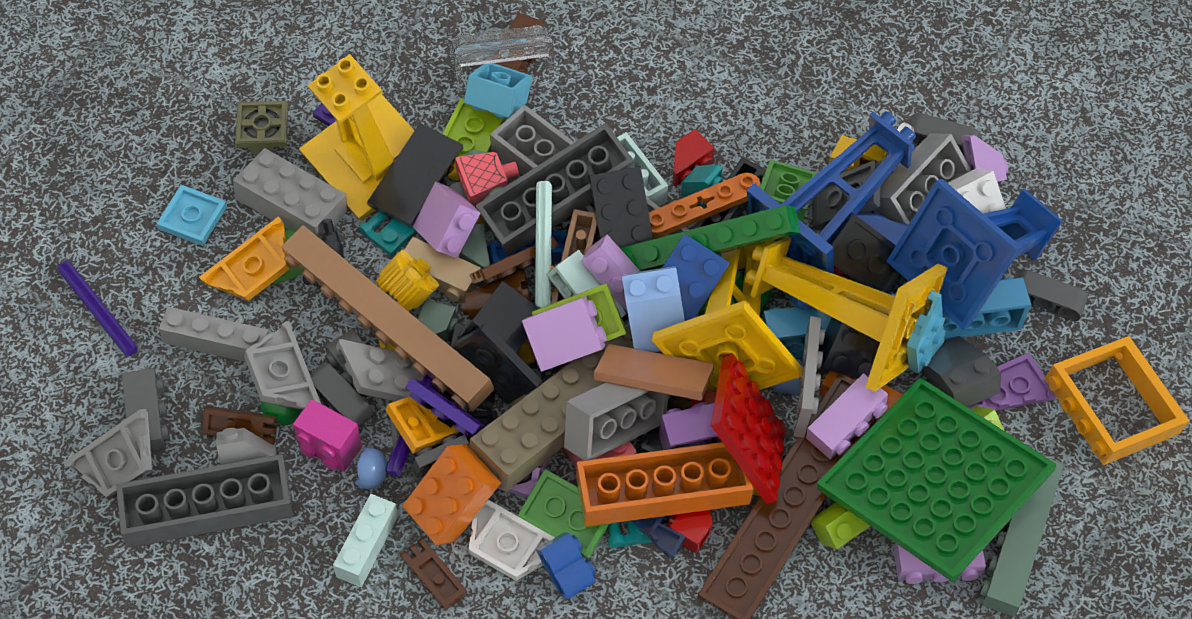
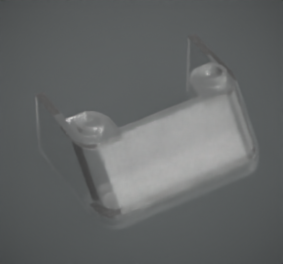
(502, 47)

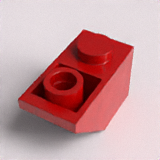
(690, 152)
(694, 526)

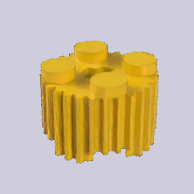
(407, 280)

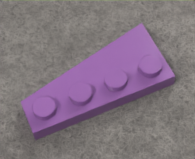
(1020, 385)

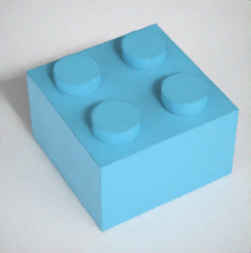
(497, 89)

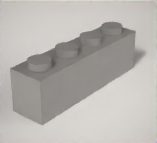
(209, 334)

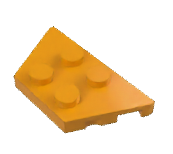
(252, 264)

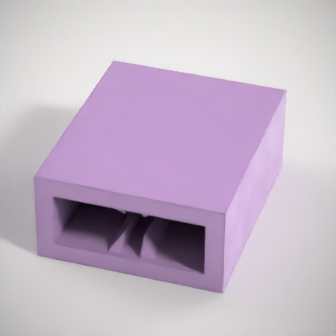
(446, 220)
(564, 333)

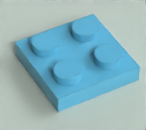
(192, 215)

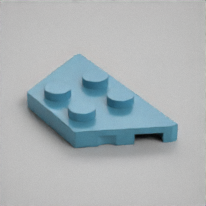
(927, 335)

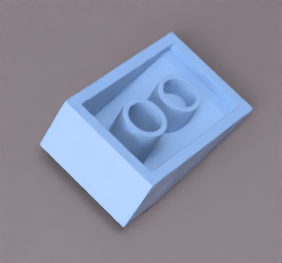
(652, 304)

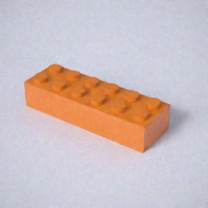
(660, 484)

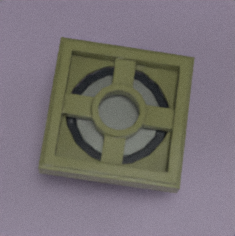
(260, 126)

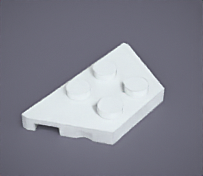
(506, 541)

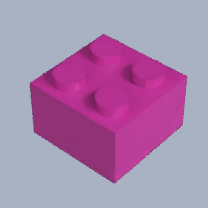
(327, 436)

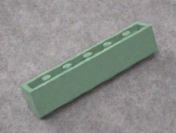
(1019, 549)

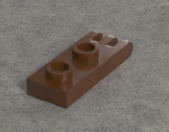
(218, 419)
(434, 574)

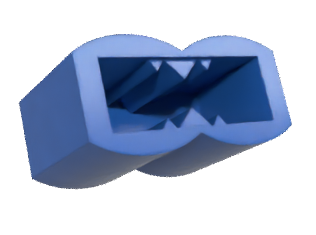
(566, 565)

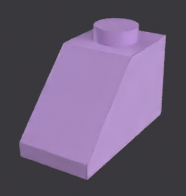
(983, 156)

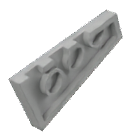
(810, 380)

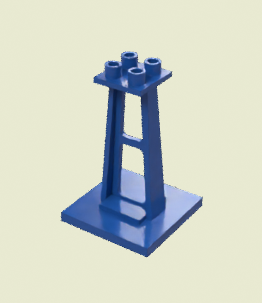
(971, 245)
(813, 247)

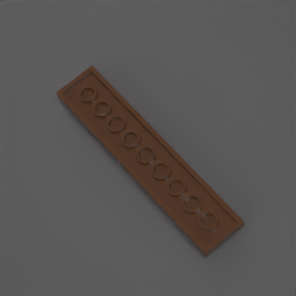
(774, 528)

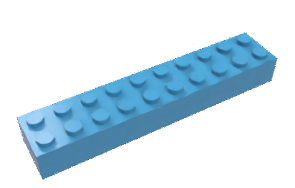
(1002, 312)

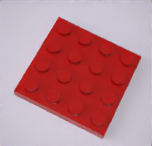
(749, 427)

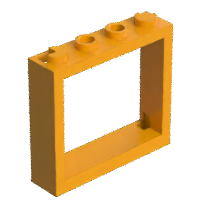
(1145, 381)

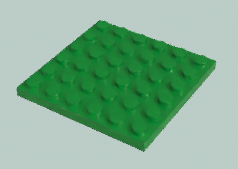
(936, 478)

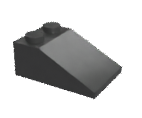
(963, 372)

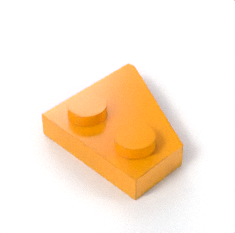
(418, 424)

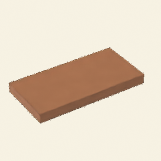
(654, 372)

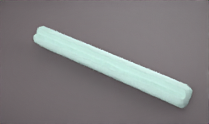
(543, 244)

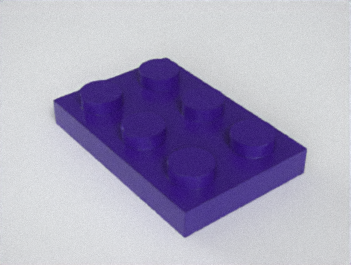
(444, 407)

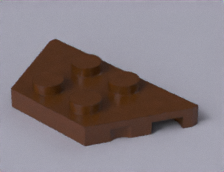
(507, 265)

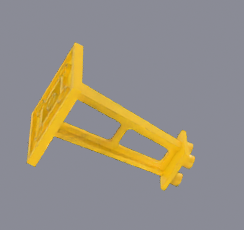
(363, 139)
(868, 310)
(732, 330)

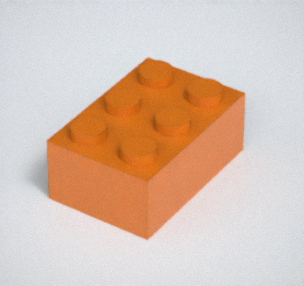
(451, 494)

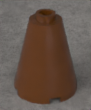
(477, 298)

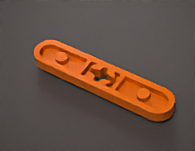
(685, 211)

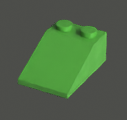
(783, 180)

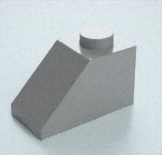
(241, 445)

